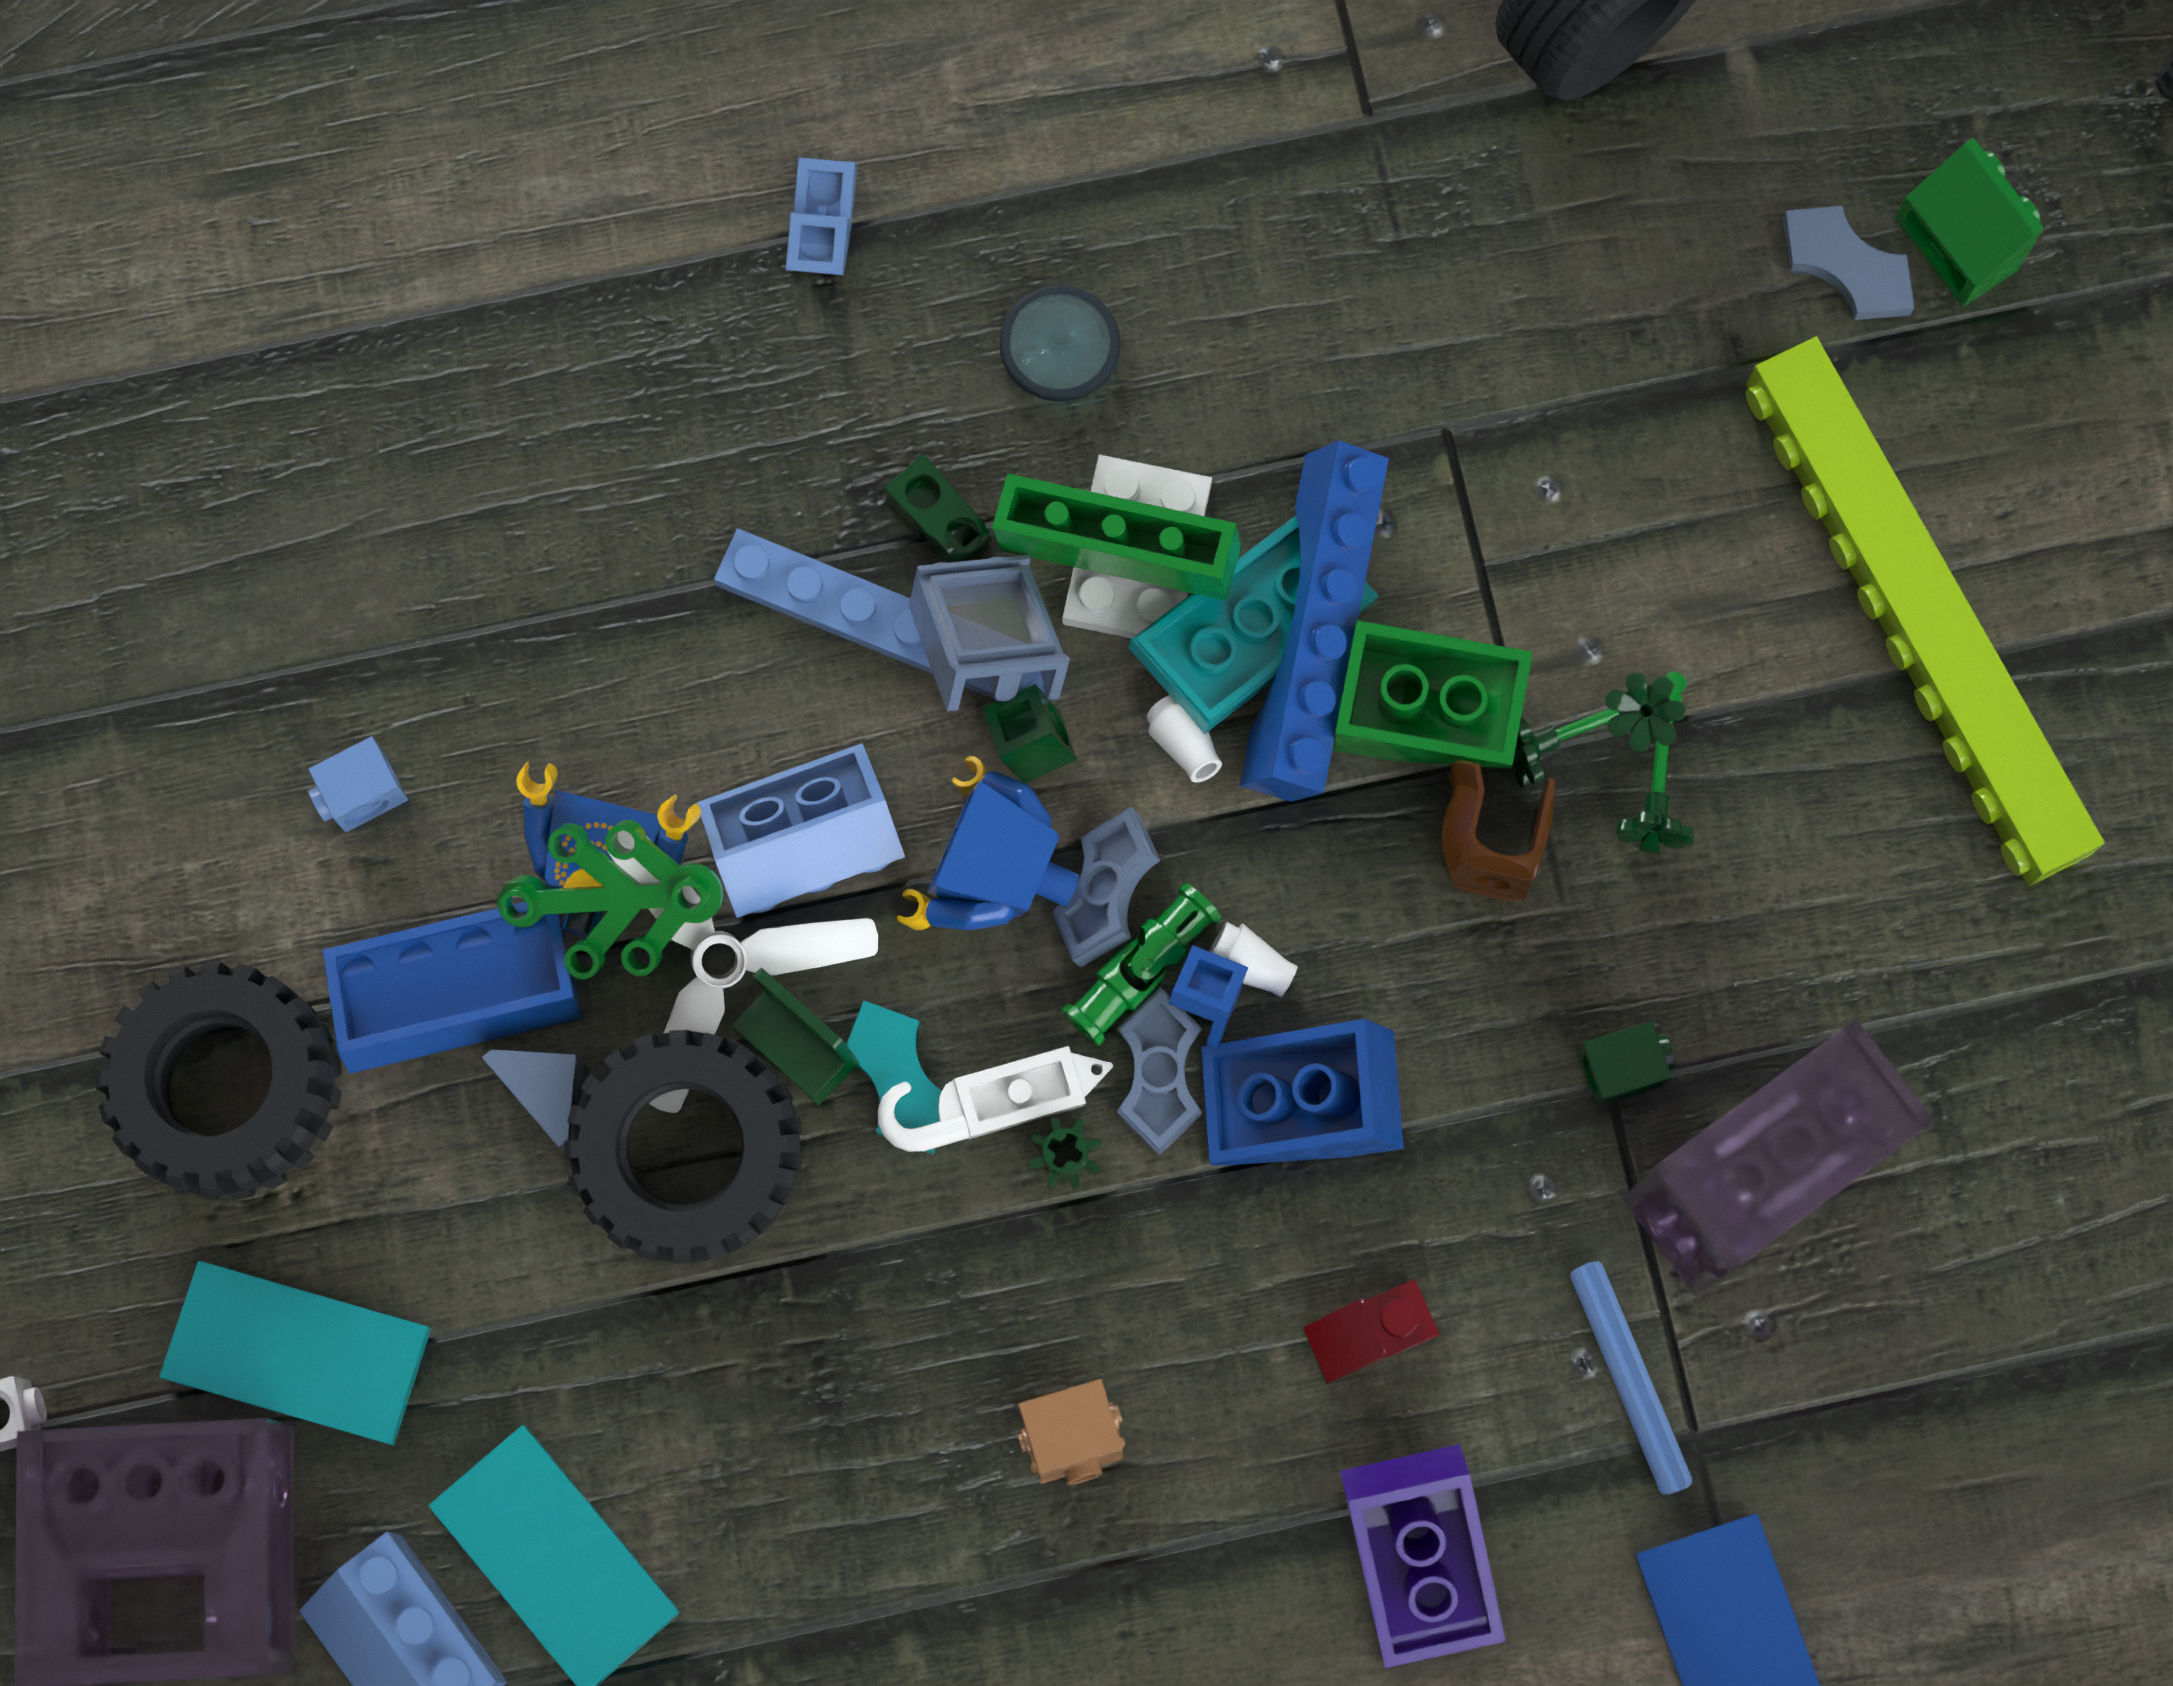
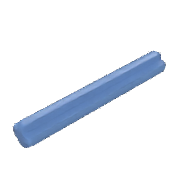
(1631, 1378)

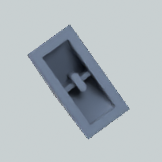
(543, 1084)

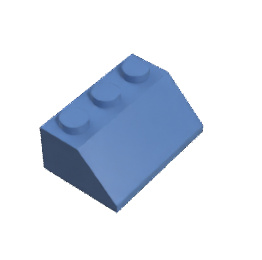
(800, 830)
(394, 1624)

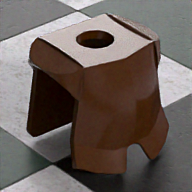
(1471, 861)

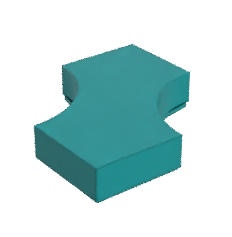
(888, 1055)

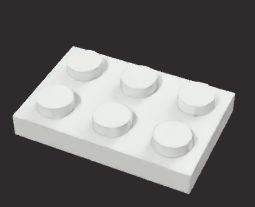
(1121, 604)

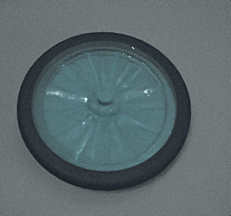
(1060, 343)

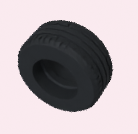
(1582, 43)

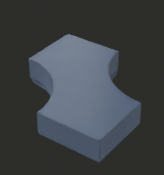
(1868, 279)
(1113, 864)
(1159, 1099)

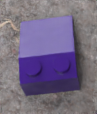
(1423, 1555)

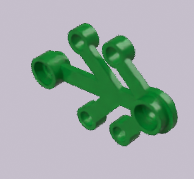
(618, 895)

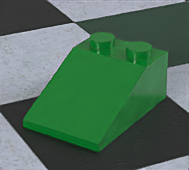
(1431, 698)

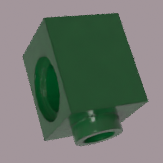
(1029, 734)
(1626, 1063)

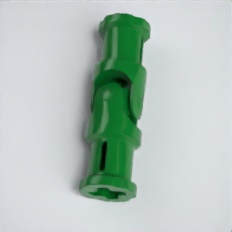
(1143, 960)

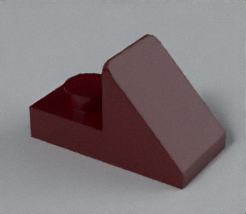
(1370, 1331)

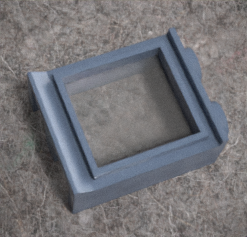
(985, 623)

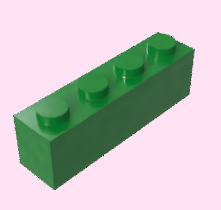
(1117, 537)

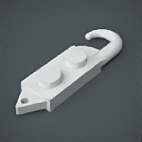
(997, 1099)

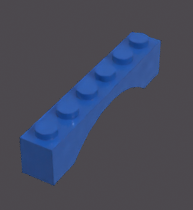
(1337, 524)

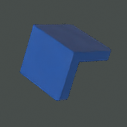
(1209, 989)

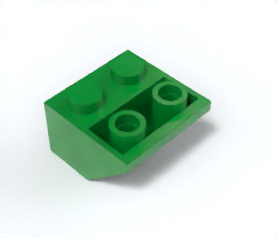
(1970, 222)

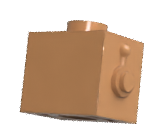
(1071, 1433)

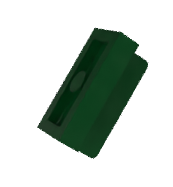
(795, 1040)

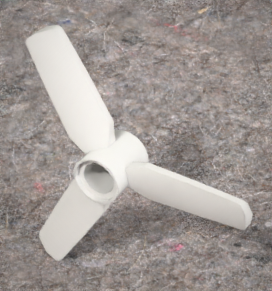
(774, 949)

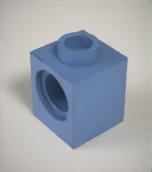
(356, 785)

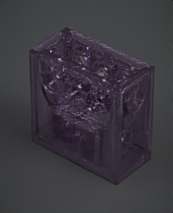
(1776, 1157)
(79, 1543)

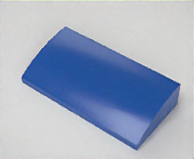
(447, 987)
(1726, 1609)

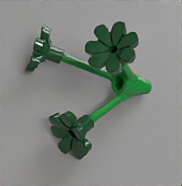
(1643, 712)

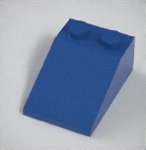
(1303, 1095)

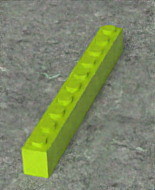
(1922, 613)

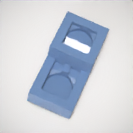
(821, 216)

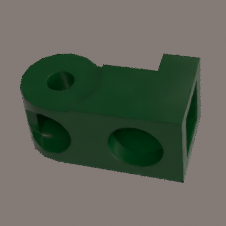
(936, 511)

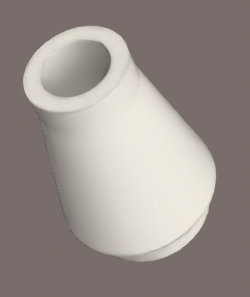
(1183, 739)
(1265, 966)

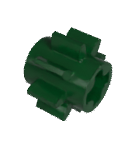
(1059, 1139)

